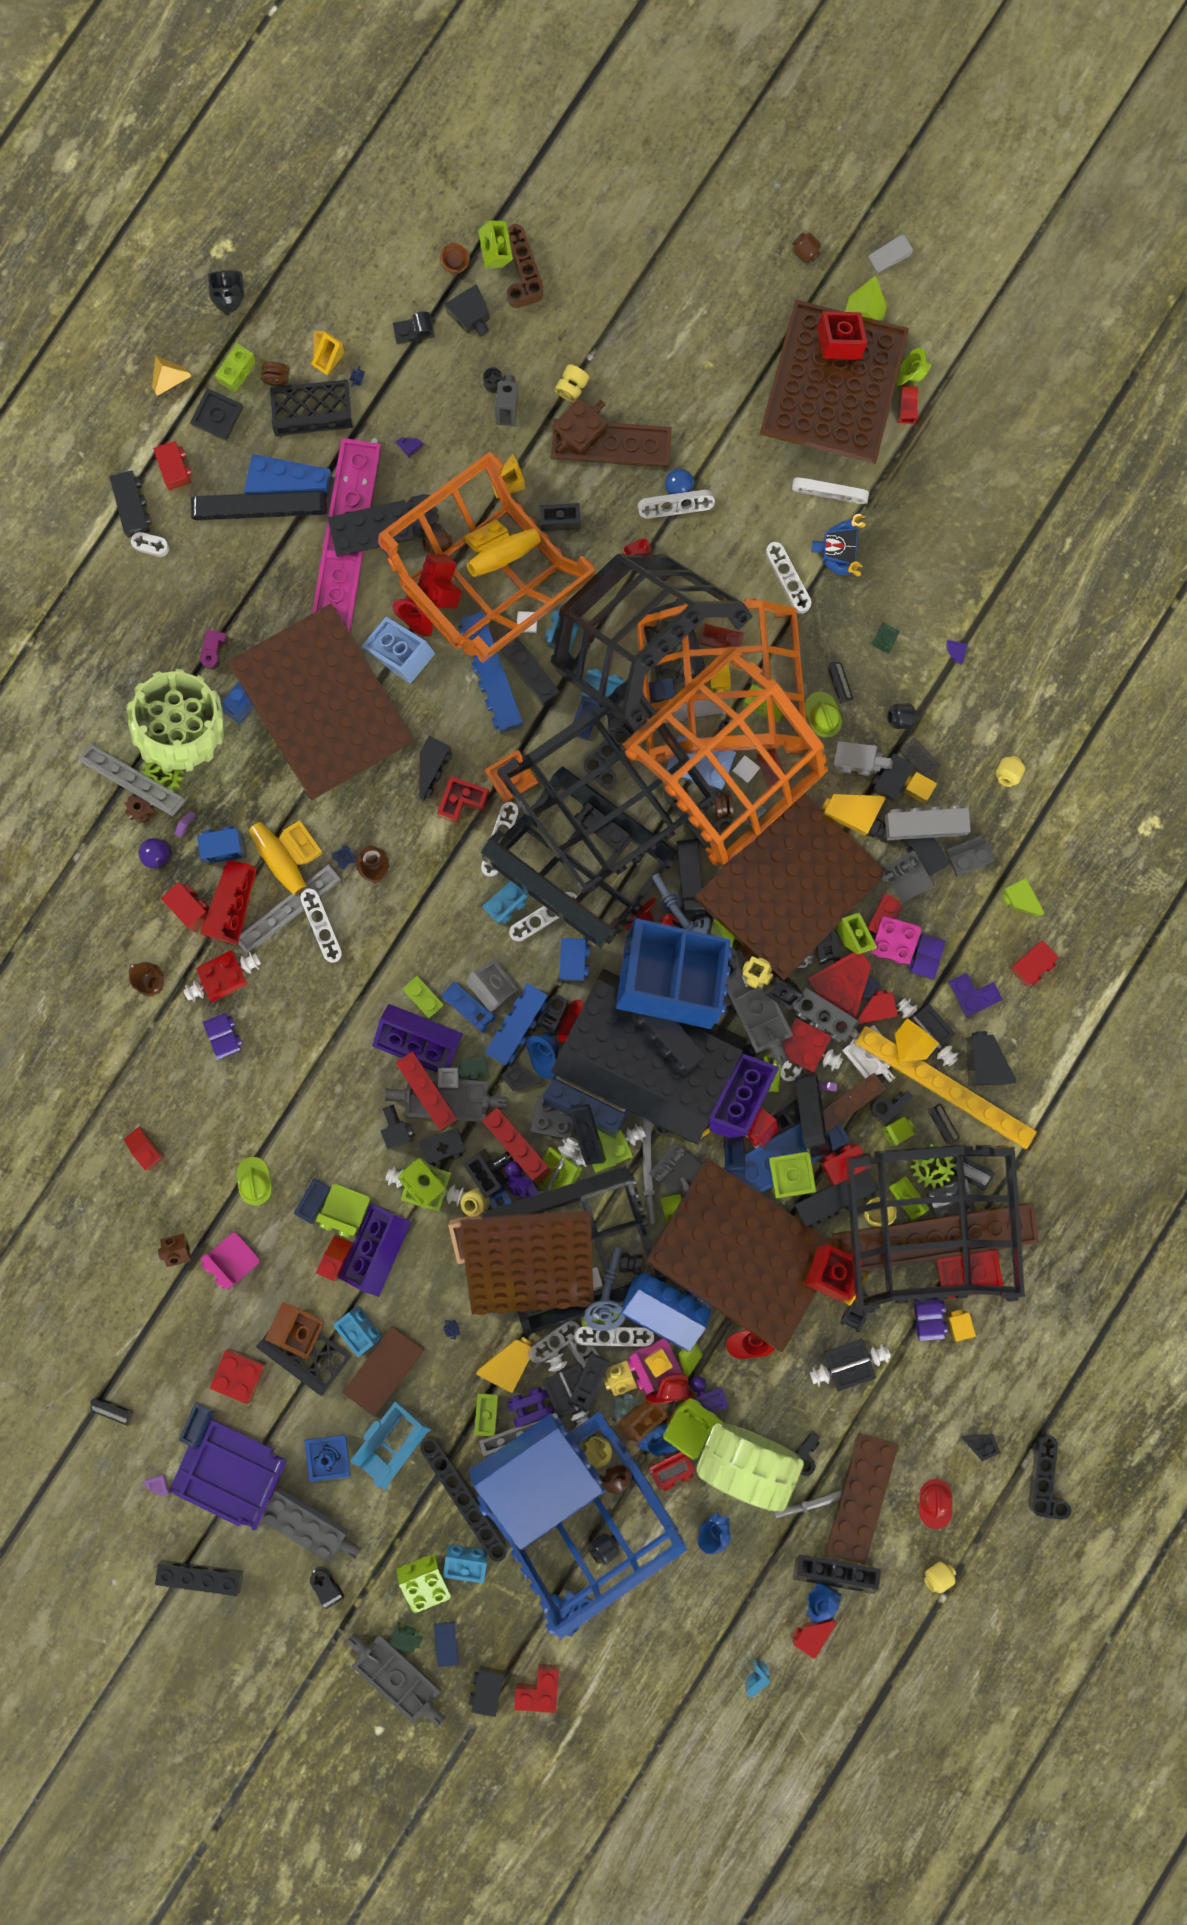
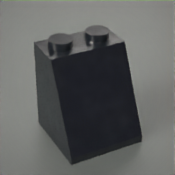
(986, 1061)

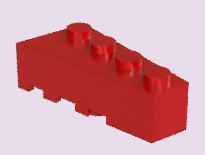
(230, 903)

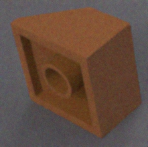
(294, 1330)

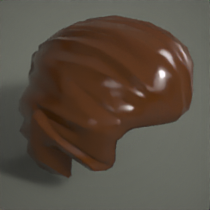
(372, 864)
(146, 978)

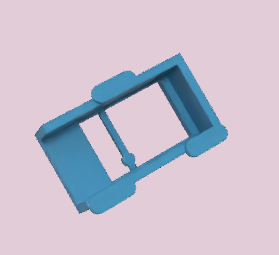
(375, 1436)

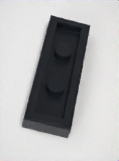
(587, 1134)

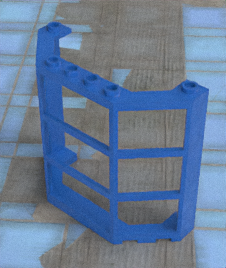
(554, 1618)

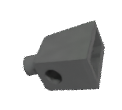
(506, 401)

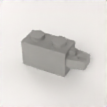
(860, 758)

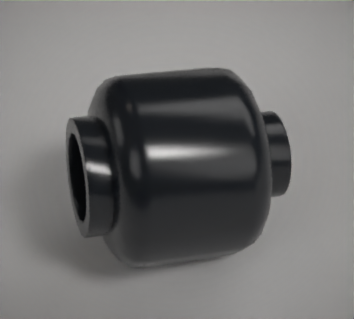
(902, 716)
(604, 1549)

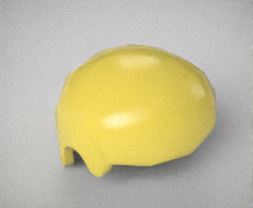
(874, 1216)
(598, 1451)

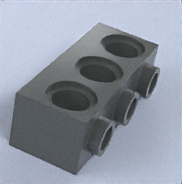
(836, 1015)

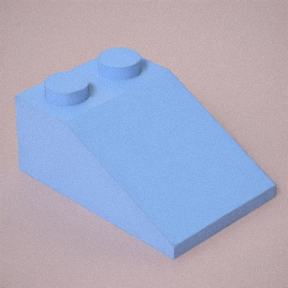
(398, 649)
(706, 769)

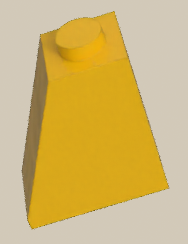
(854, 810)
(507, 1365)

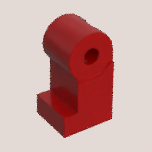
(908, 405)

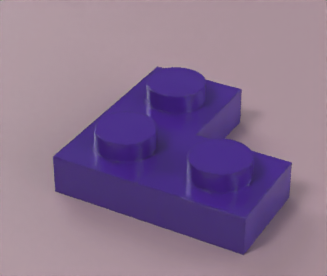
(973, 1000)

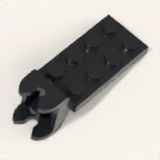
(361, 528)

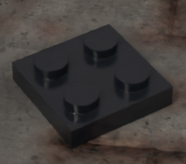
(216, 414)

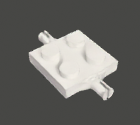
(864, 1061)

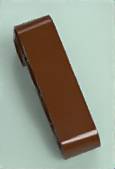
(523, 263)

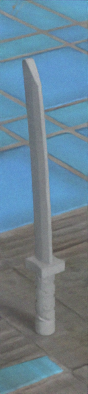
(649, 1192)
(807, 1505)

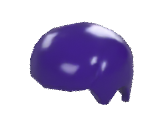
(154, 853)

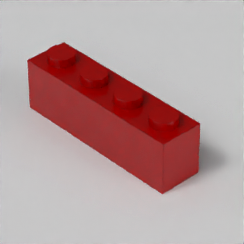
(426, 1091)
(517, 1146)

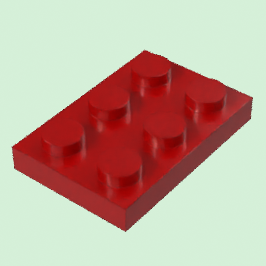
(984, 1270)

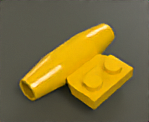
(497, 547)
(284, 854)

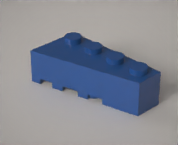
(279, 475)
(517, 1025)

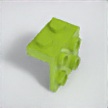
(343, 1210)
(690, 1427)
(422, 1583)

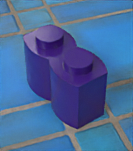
(927, 956)
(222, 1035)
(929, 1319)

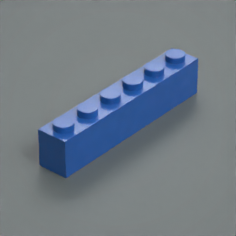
(493, 680)

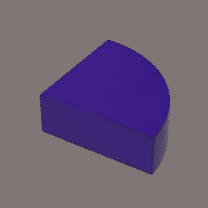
(409, 445)
(956, 650)

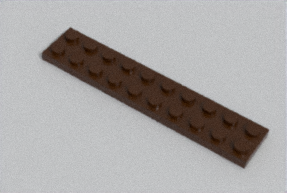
(982, 1225)

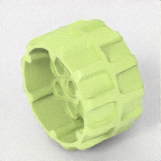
(173, 688)
(749, 1467)

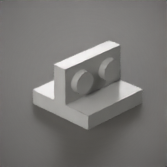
(492, 985)

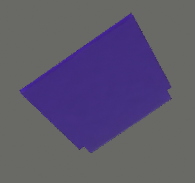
(229, 1475)

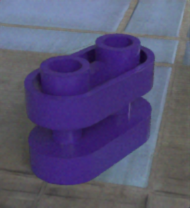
(518, 1403)

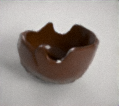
(616, 1479)

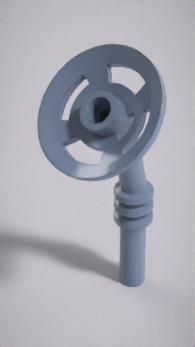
(671, 903)
(604, 1309)

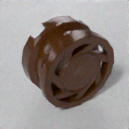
(275, 373)
(721, 805)

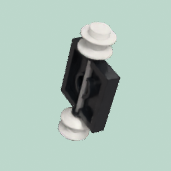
(934, 1025)
(850, 1365)
(561, 1386)

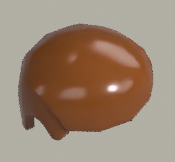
(454, 258)

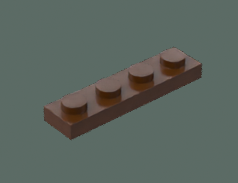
(852, 1101)

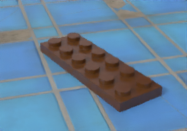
(622, 445)
(861, 1498)

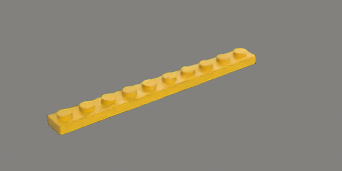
(947, 1089)

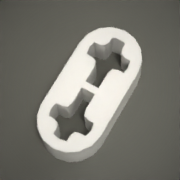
(149, 549)

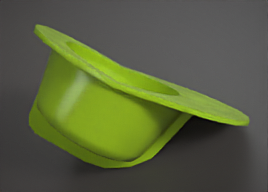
(913, 367)
(823, 714)
(254, 1181)

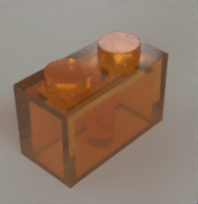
(641, 1420)

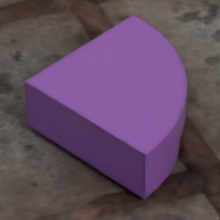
(181, 828)
(832, 1087)
(158, 1485)

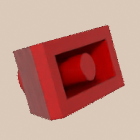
(878, 1008)
(143, 1149)
(334, 1258)
(812, 1636)

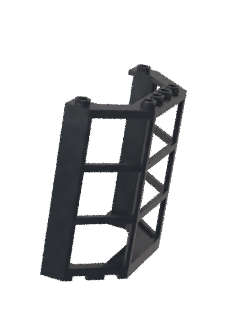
(648, 567)
(592, 718)
(498, 856)
(568, 1194)
(1010, 1293)

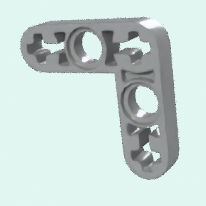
(563, 1341)

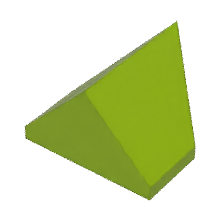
(868, 300)

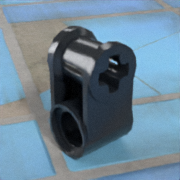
(552, 1015)
(855, 1314)
(326, 1590)

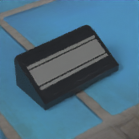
(840, 682)
(943, 1124)
(975, 1173)
(111, 1410)

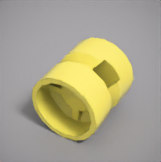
(571, 385)

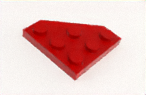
(843, 983)

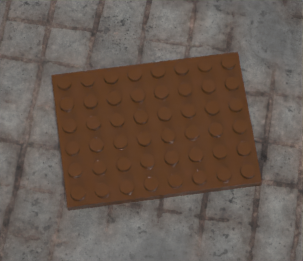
(833, 402)
(320, 701)
(791, 886)
(740, 1254)
(528, 1261)

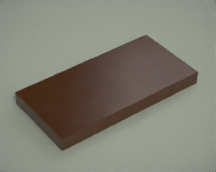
(383, 1371)

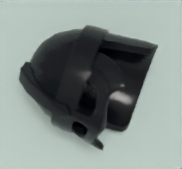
(226, 290)

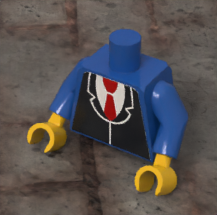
(840, 547)

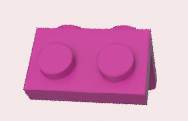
(896, 940)
(230, 1261)
(646, 1378)

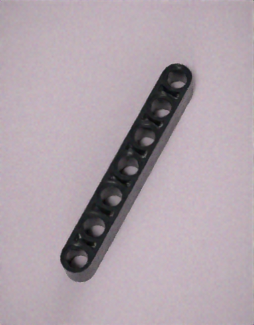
(258, 505)
(464, 1508)

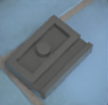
(969, 855)

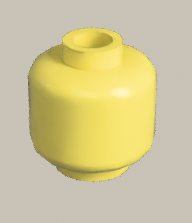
(1010, 771)
(474, 1203)
(940, 1577)

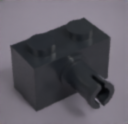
(397, 1132)
(487, 1171)

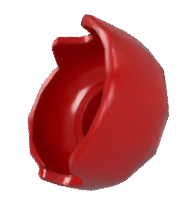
(638, 547)

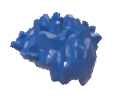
(655, 1442)
(714, 1534)
(823, 1603)

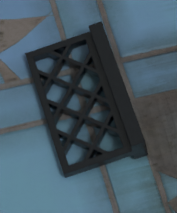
(311, 421)
(696, 662)
(298, 1370)

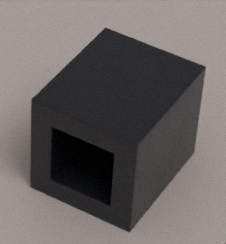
(788, 1116)

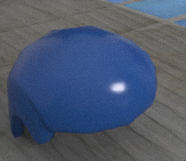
(679, 482)

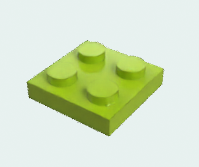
(792, 1175)

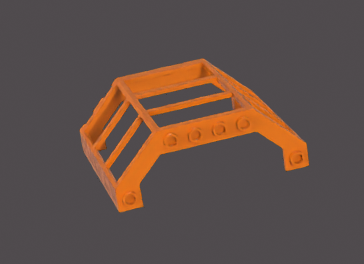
(582, 570)
(791, 744)
(814, 758)

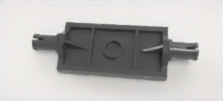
(757, 1012)
(467, 1102)
(307, 1526)
(396, 1678)

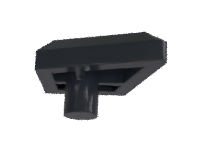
(519, 1077)
(982, 1445)

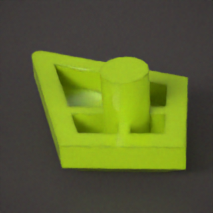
(689, 1359)

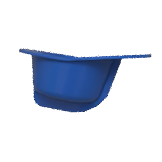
(543, 1054)

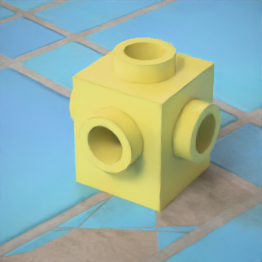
(757, 965)
(619, 1379)

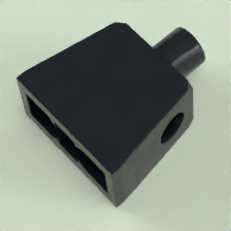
(469, 311)

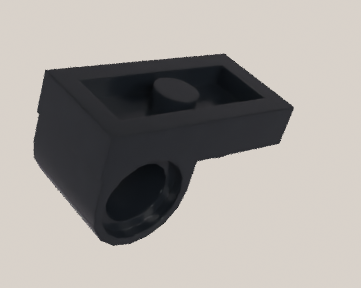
(416, 329)
(783, 992)
(900, 1101)
(809, 1444)

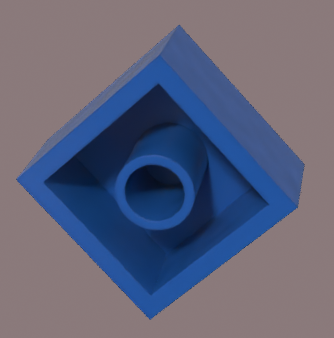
(221, 845)
(573, 960)

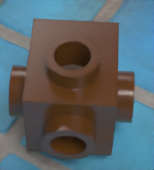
(143, 814)
(174, 1250)

